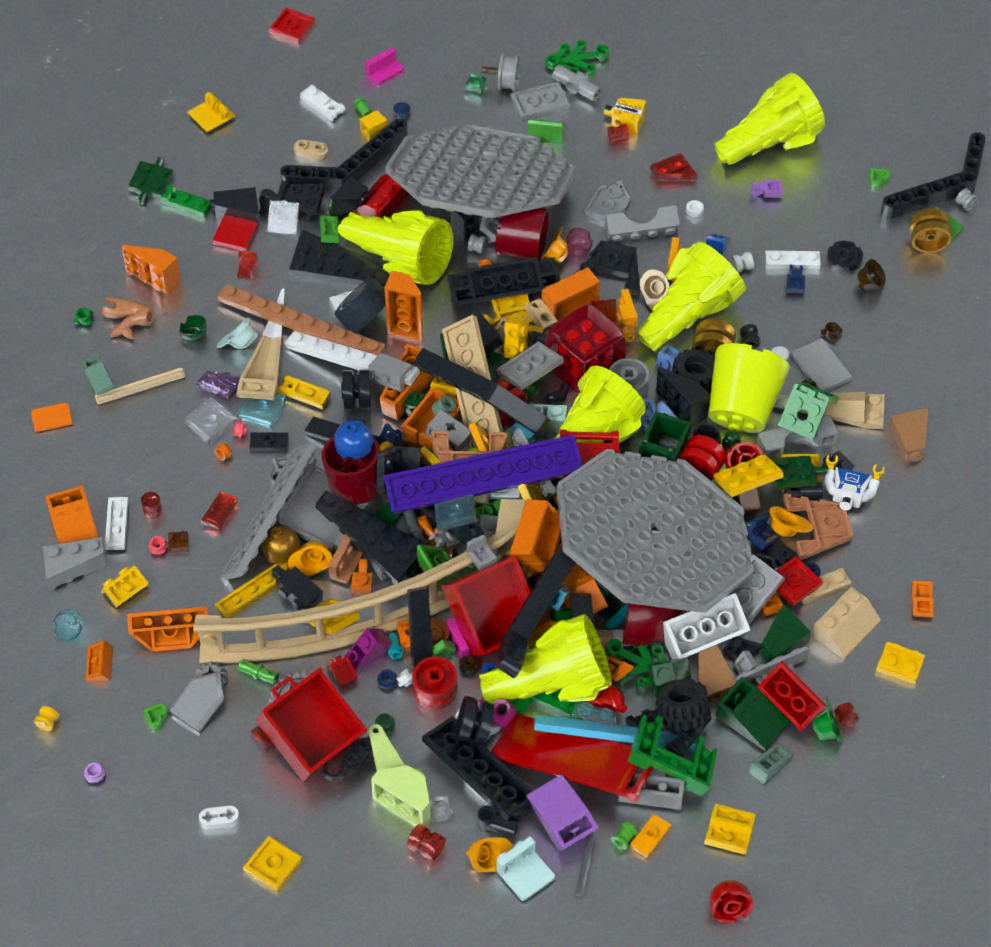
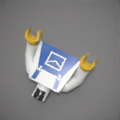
(850, 487)

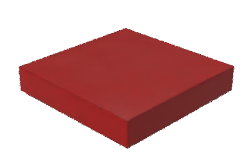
(292, 25)
(235, 233)
(798, 581)

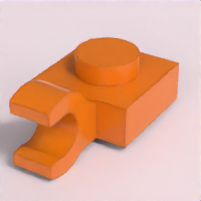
(362, 580)

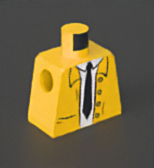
(629, 112)

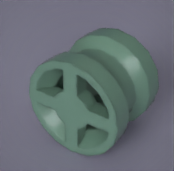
(445, 404)

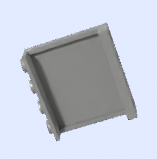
(301, 511)

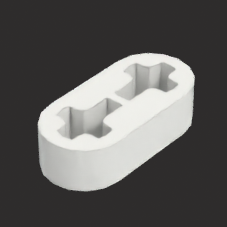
(219, 817)

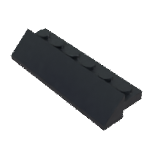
(502, 280)

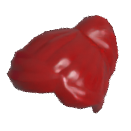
(610, 698)

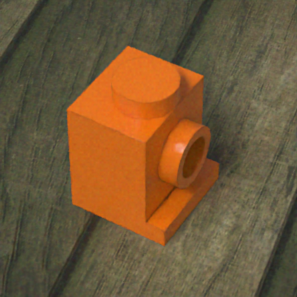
(404, 634)

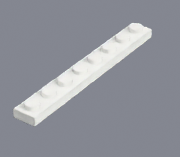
(337, 353)

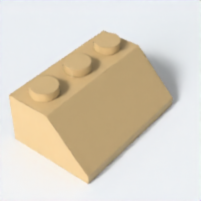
(846, 623)

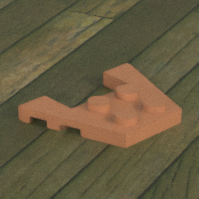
(441, 444)
(829, 524)

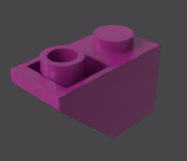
(368, 648)

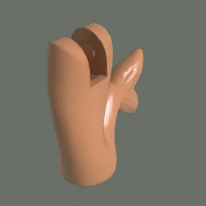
(135, 312)

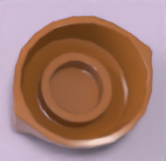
(439, 631)

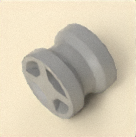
(966, 199)
(477, 244)

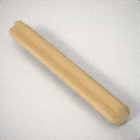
(140, 385)

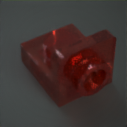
(262, 739)

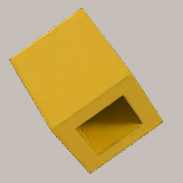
(373, 124)

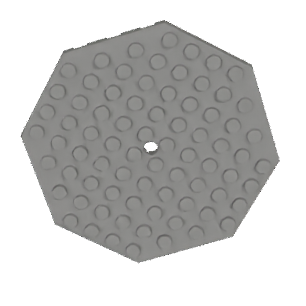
(514, 174)
(682, 566)

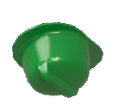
(826, 724)

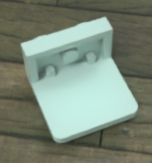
(524, 869)

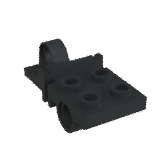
(308, 195)

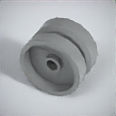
(634, 373)

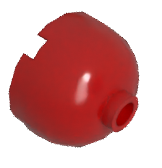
(741, 452)
(730, 901)

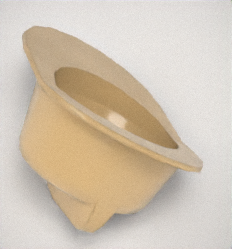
(653, 286)

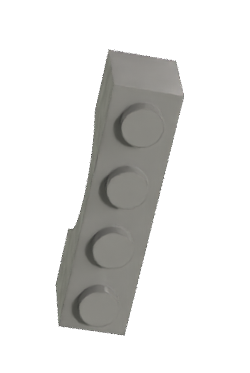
(620, 227)
(774, 441)

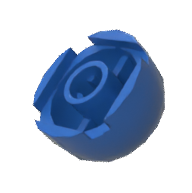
(353, 439)

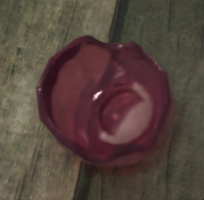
(579, 241)

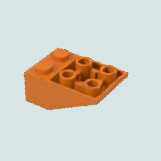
(152, 266)
(71, 515)

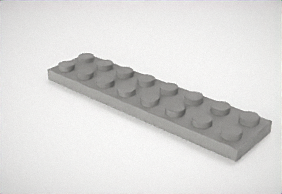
(266, 514)

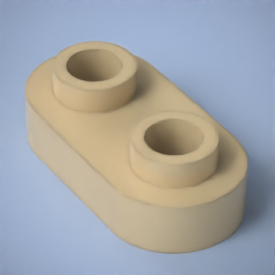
(311, 149)

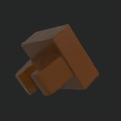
(178, 542)

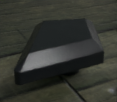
(738, 645)

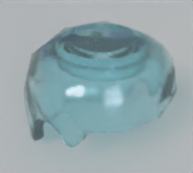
(68, 624)

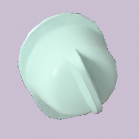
(240, 337)

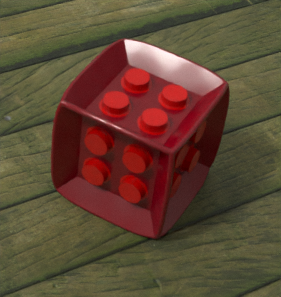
(583, 341)

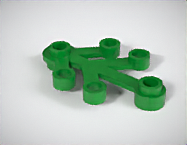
(575, 58)
(641, 662)

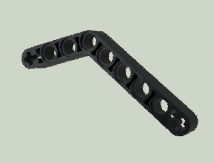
(355, 165)
(940, 189)
(482, 389)
(516, 638)

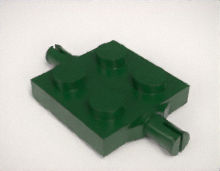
(150, 180)
(797, 472)

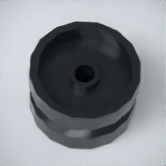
(355, 390)
(474, 720)

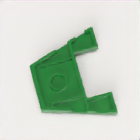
(550, 701)

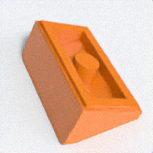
(51, 417)
(99, 662)
(618, 668)

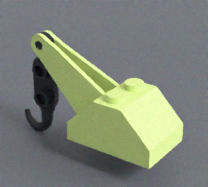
(394, 784)

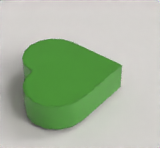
(878, 177)
(443, 648)
(155, 715)

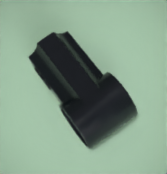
(811, 492)
(497, 822)

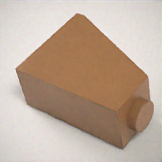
(910, 433)
(714, 673)

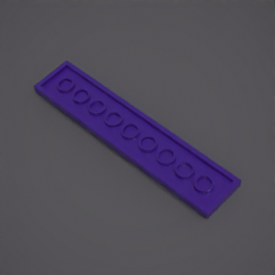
(482, 473)

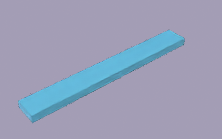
(596, 730)

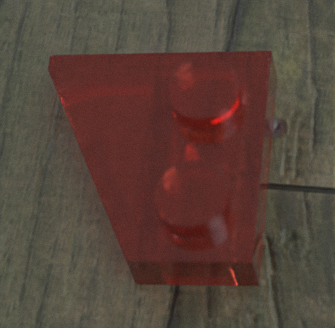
(674, 169)

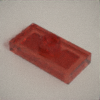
(219, 510)

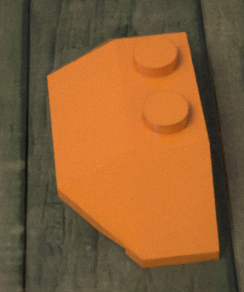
(583, 583)
(165, 628)

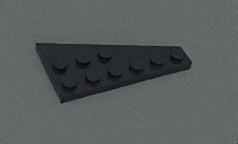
(333, 262)
(376, 539)

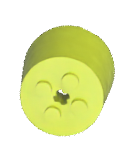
(745, 386)

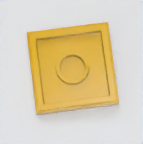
(273, 863)

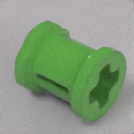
(624, 835)

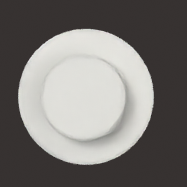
(405, 678)

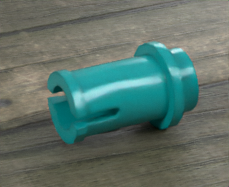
(395, 650)

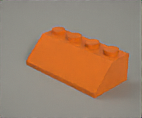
(403, 307)

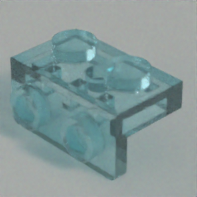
(588, 712)

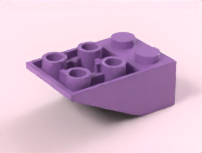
(562, 812)

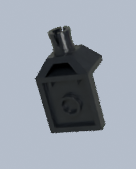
(395, 460)

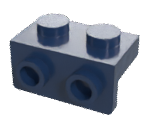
(760, 532)

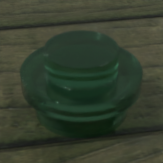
(386, 722)

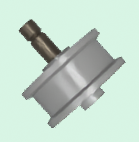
(507, 72)

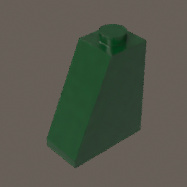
(784, 636)

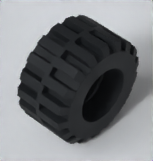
(695, 361)
(683, 704)

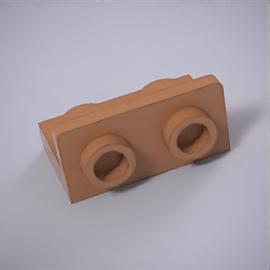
(344, 561)

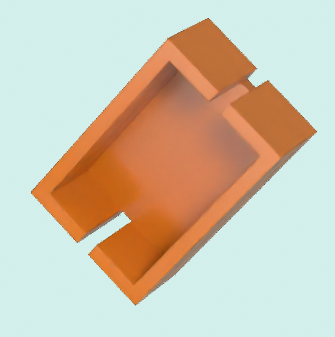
(571, 293)
(416, 424)
(536, 535)

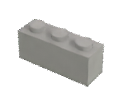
(658, 792)

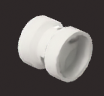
(742, 262)

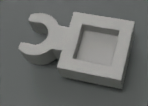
(444, 539)

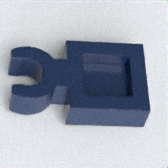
(795, 281)

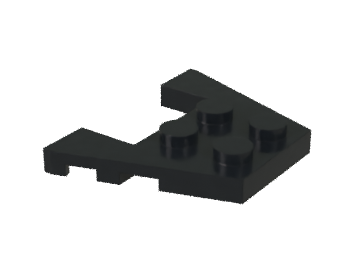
(617, 261)
(681, 742)

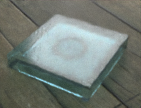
(262, 411)
(455, 512)

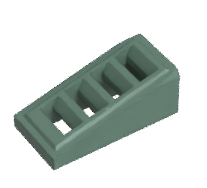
(763, 772)

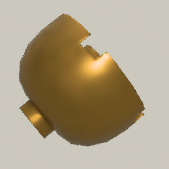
(280, 544)

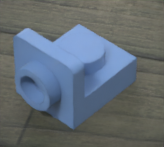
(666, 357)

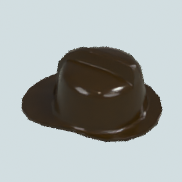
(871, 276)

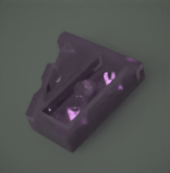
(219, 384)

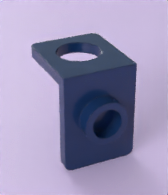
(393, 436)

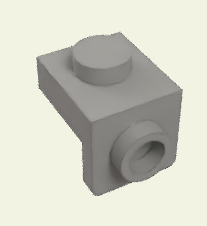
(480, 553)

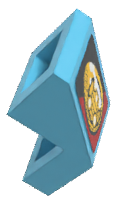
(561, 598)

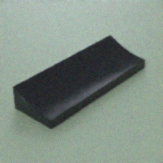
(480, 770)

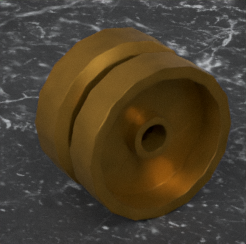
(930, 230)
(712, 334)

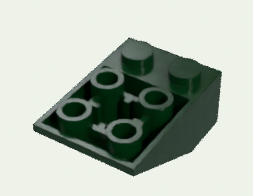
(751, 714)

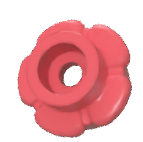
(239, 429)
(158, 541)

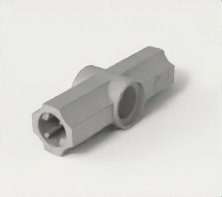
(576, 83)

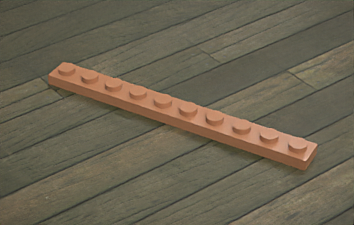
(297, 320)

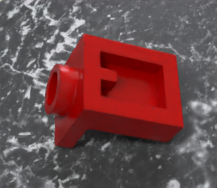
(342, 670)

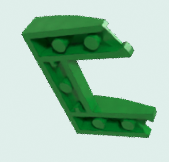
(646, 753)

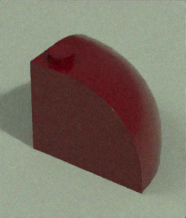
(645, 623)

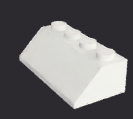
(700, 630)

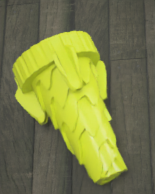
(783, 114)
(408, 240)
(701, 288)
(604, 405)
(564, 659)

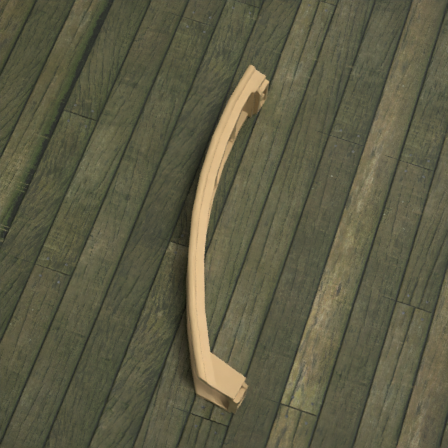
(212, 627)

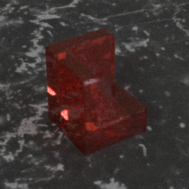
(247, 265)
(607, 307)

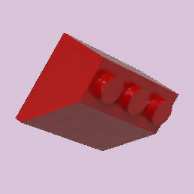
(382, 198)
(791, 696)

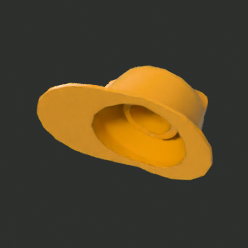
(557, 248)
(787, 523)
(311, 558)
(486, 851)

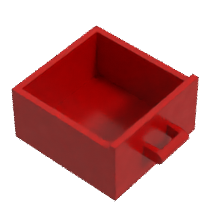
(487, 603)
(310, 723)

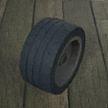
(361, 305)

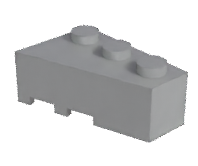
(72, 560)

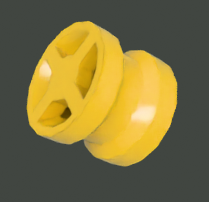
(46, 718)

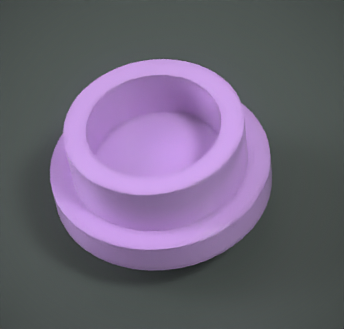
(94, 773)

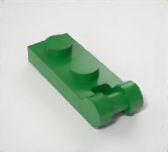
(185, 201)

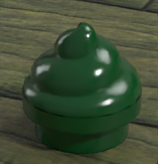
(730, 438)

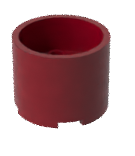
(523, 234)
(351, 478)

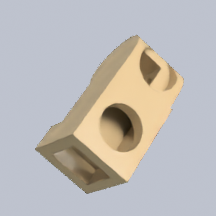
(540, 314)

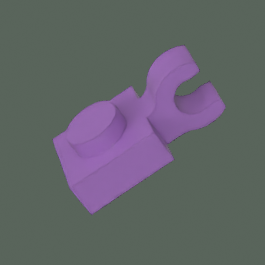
(770, 188)

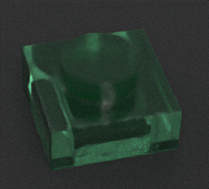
(476, 83)

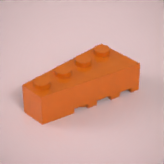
(391, 399)

